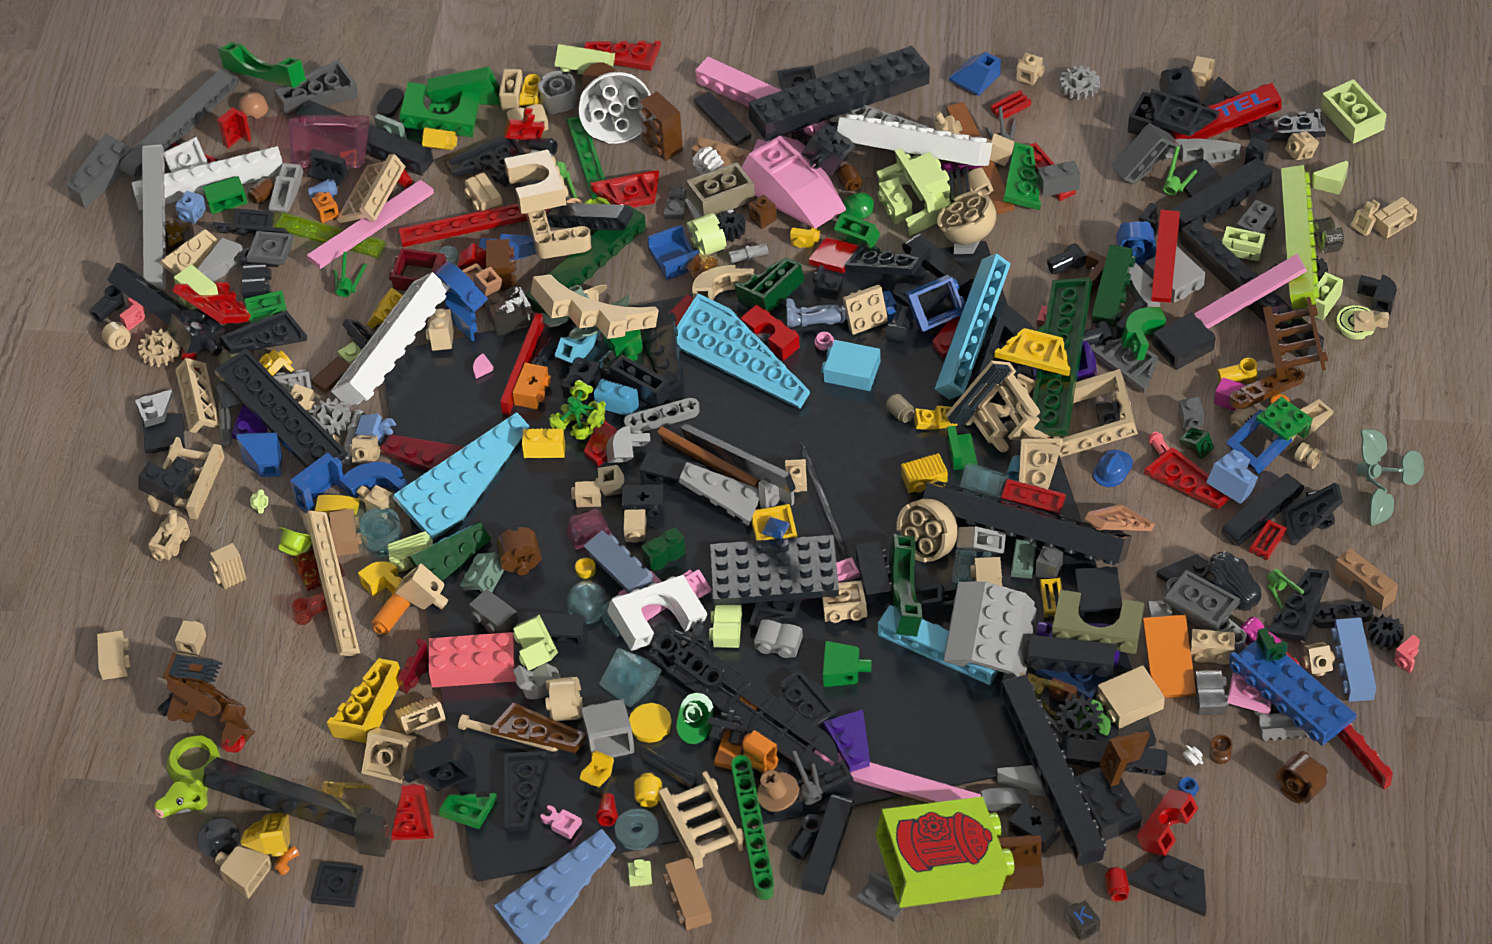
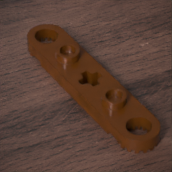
(1265, 388)

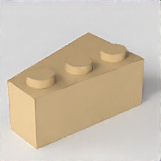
(987, 570)

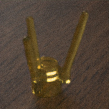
(1039, 684)
(336, 788)

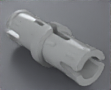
(748, 253)

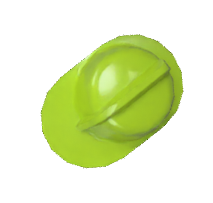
(293, 542)

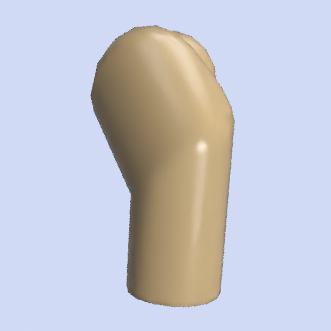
(1117, 398)

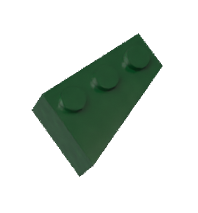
(771, 286)

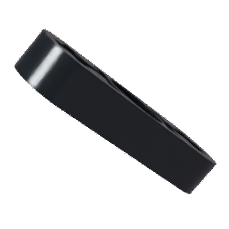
(1349, 608)

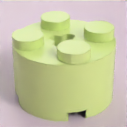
(706, 234)

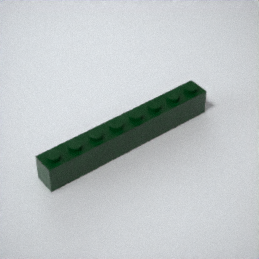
(583, 265)

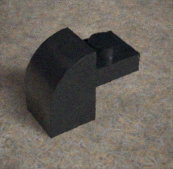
(1381, 290)

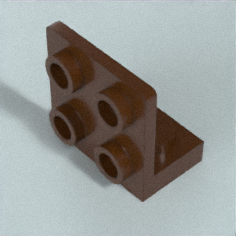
(1120, 752)

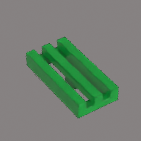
(440, 105)

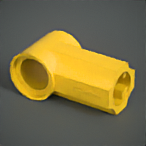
(1243, 372)

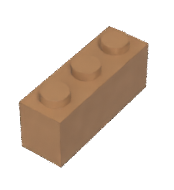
(687, 893)

